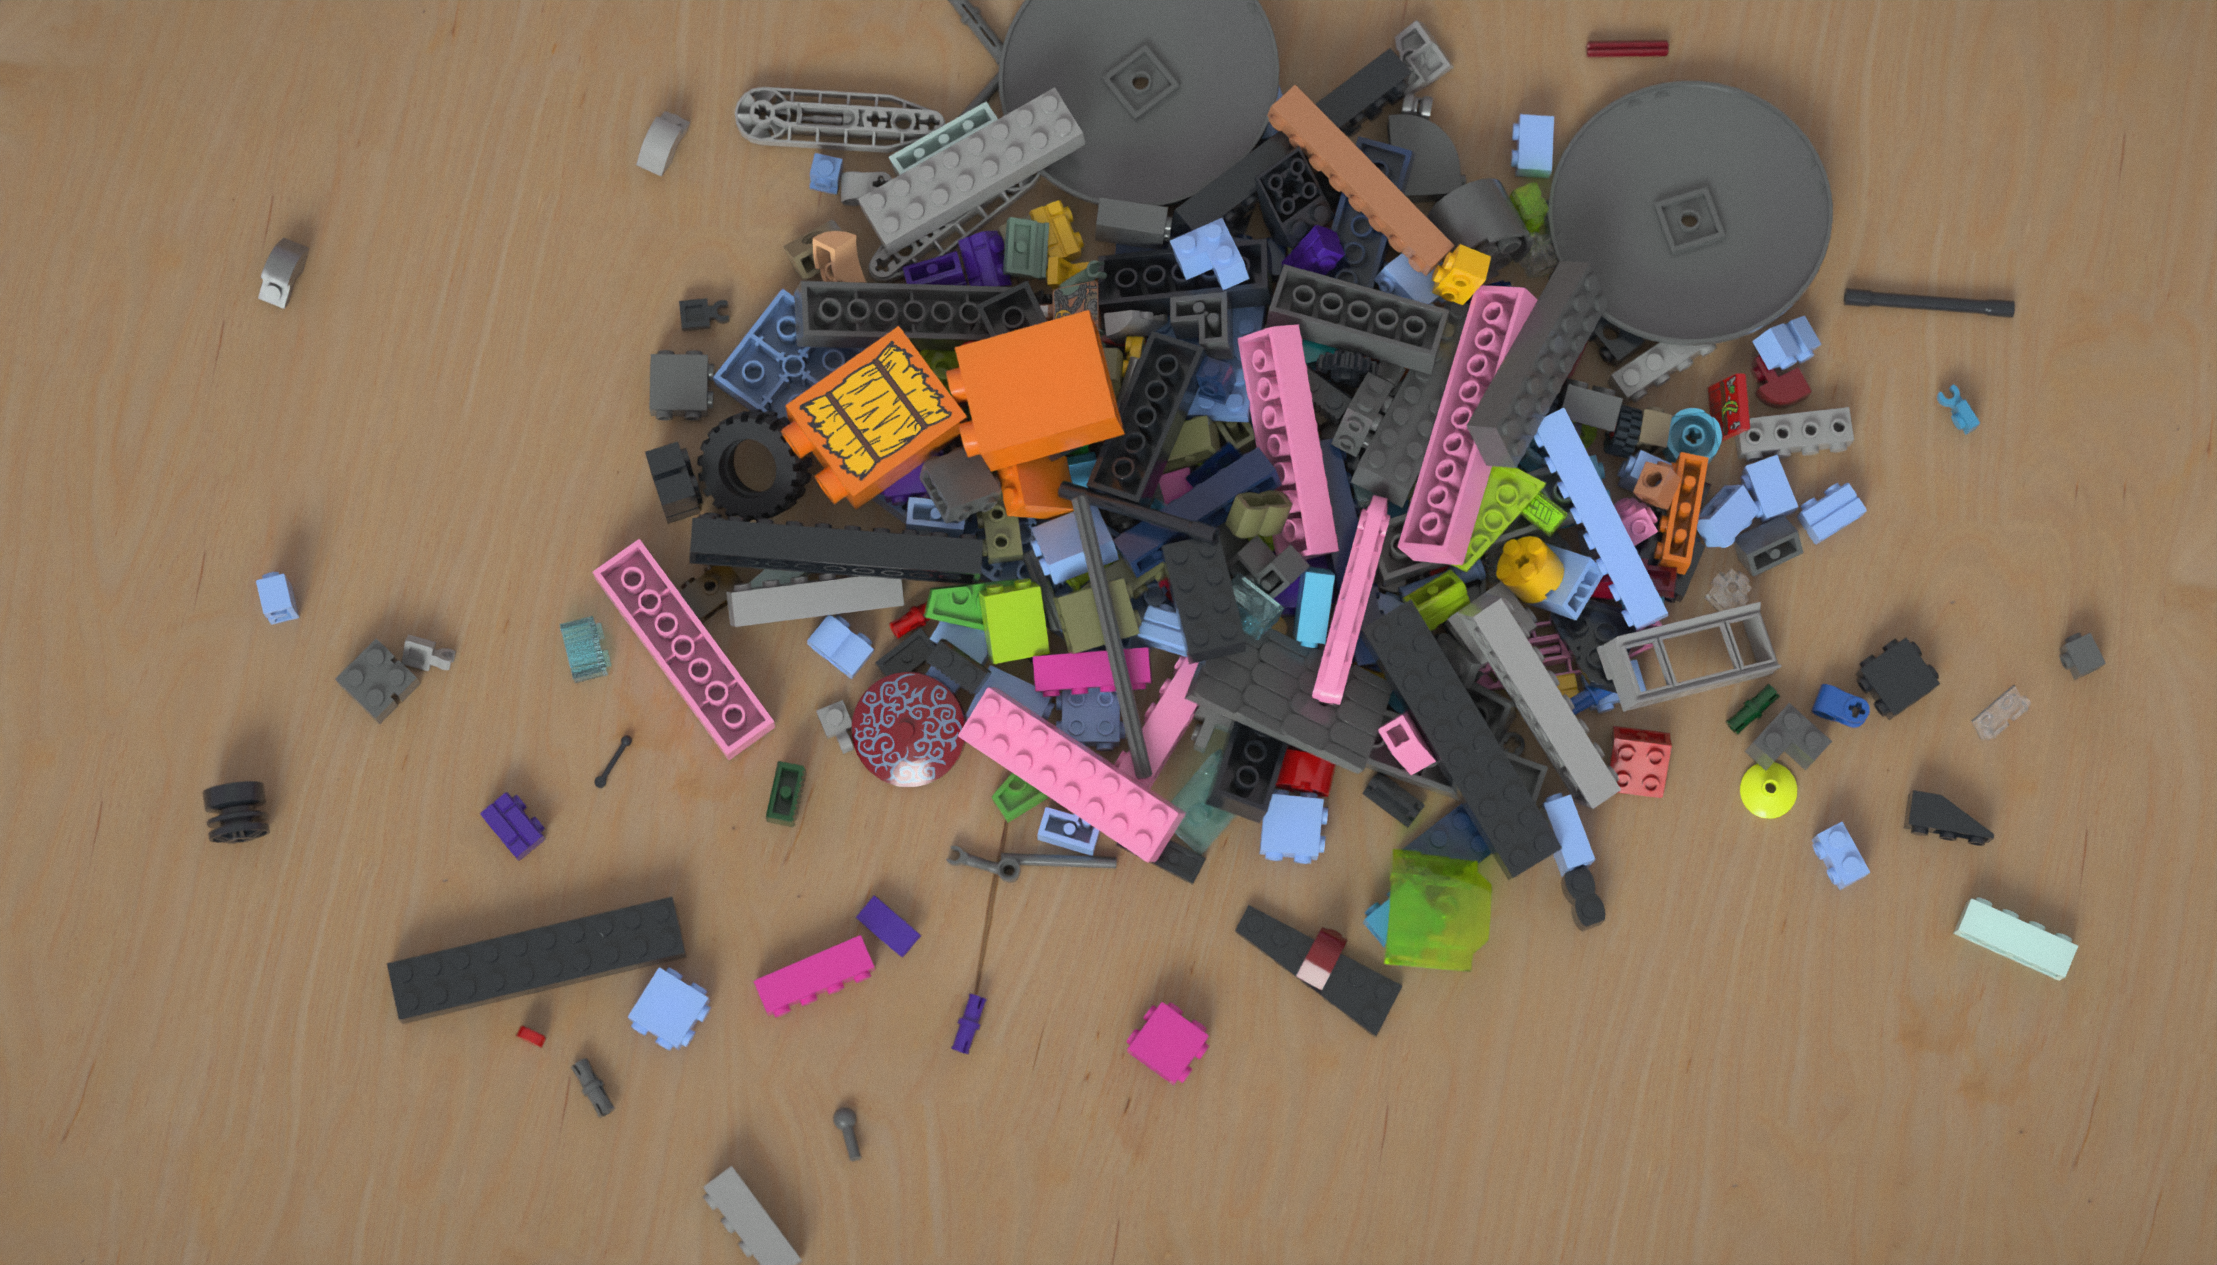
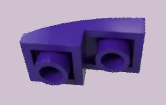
(888, 926)

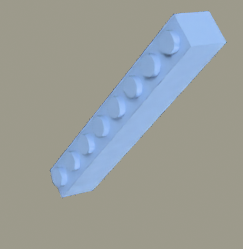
(1600, 520)

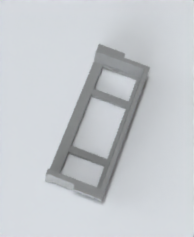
(1620, 670)

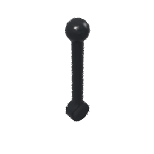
(600, 781)

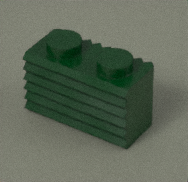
(786, 794)

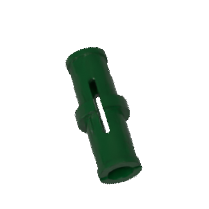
(1752, 709)

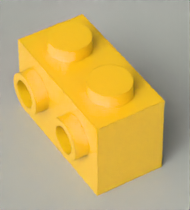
(1460, 274)

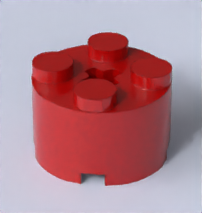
(1305, 773)

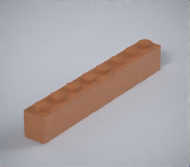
(1360, 181)

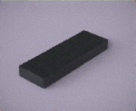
(1177, 861)

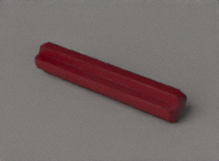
(1627, 48)

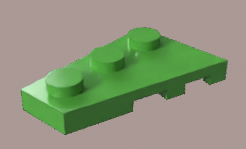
(959, 603)
(1016, 797)

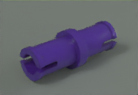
(969, 1023)

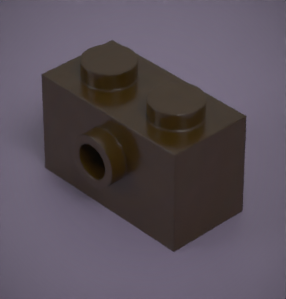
(708, 592)

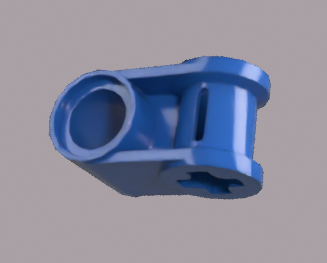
(1838, 706)

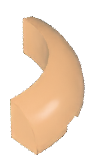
(837, 257)

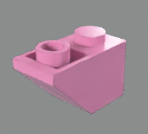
(1407, 743)

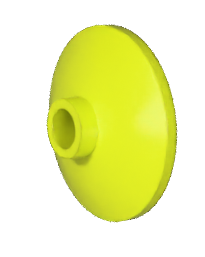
(1761, 802)

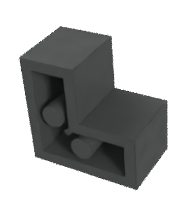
(1207, 318)
(1266, 569)
(1790, 734)

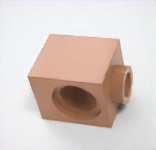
(1663, 493)

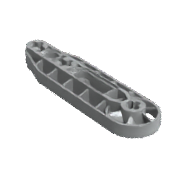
(856, 119)
(939, 235)

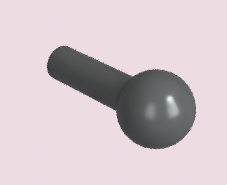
(845, 1120)

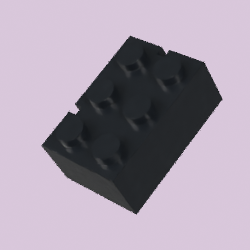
(674, 481)

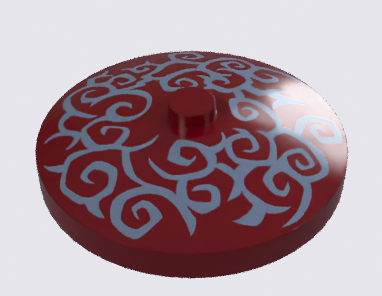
(908, 729)

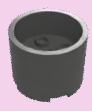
(1483, 220)

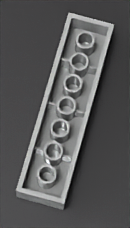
(972, 171)
(1539, 700)

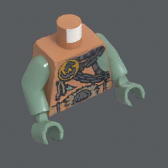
(1078, 295)

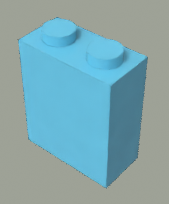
(1313, 606)

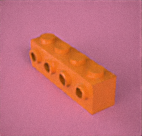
(1682, 517)

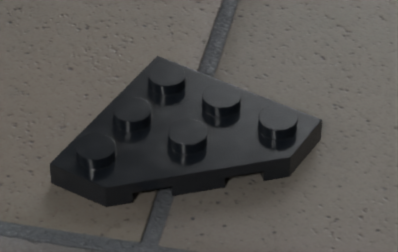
(1593, 628)

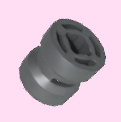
(1410, 105)

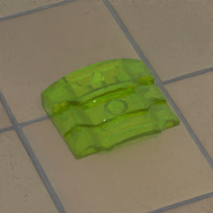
(1436, 911)

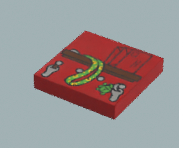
(1730, 405)

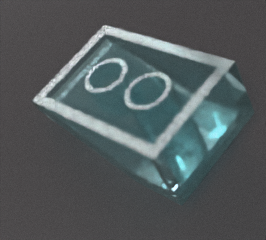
(1202, 822)

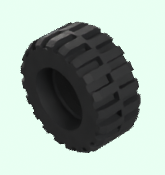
(720, 474)

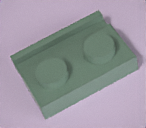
(1026, 248)

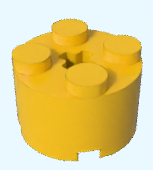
(1529, 569)

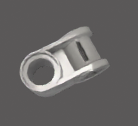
(859, 184)

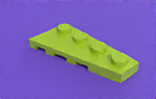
(1504, 499)

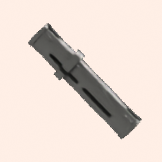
(981, 24)

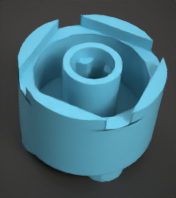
(1700, 428)

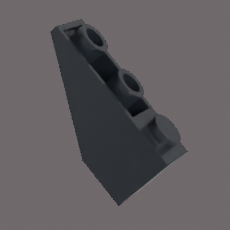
(1938, 815)

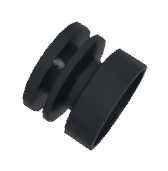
(236, 812)

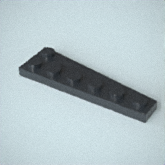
(1350, 987)

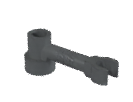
(991, 866)

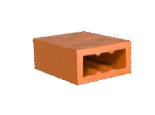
(1033, 488)

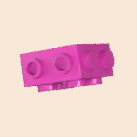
(1168, 1042)

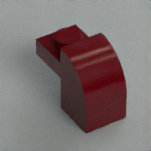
(1779, 391)
(1322, 957)

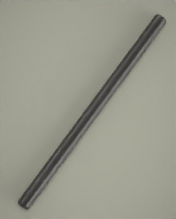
(1111, 637)

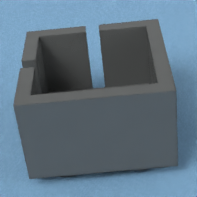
(375, 679)

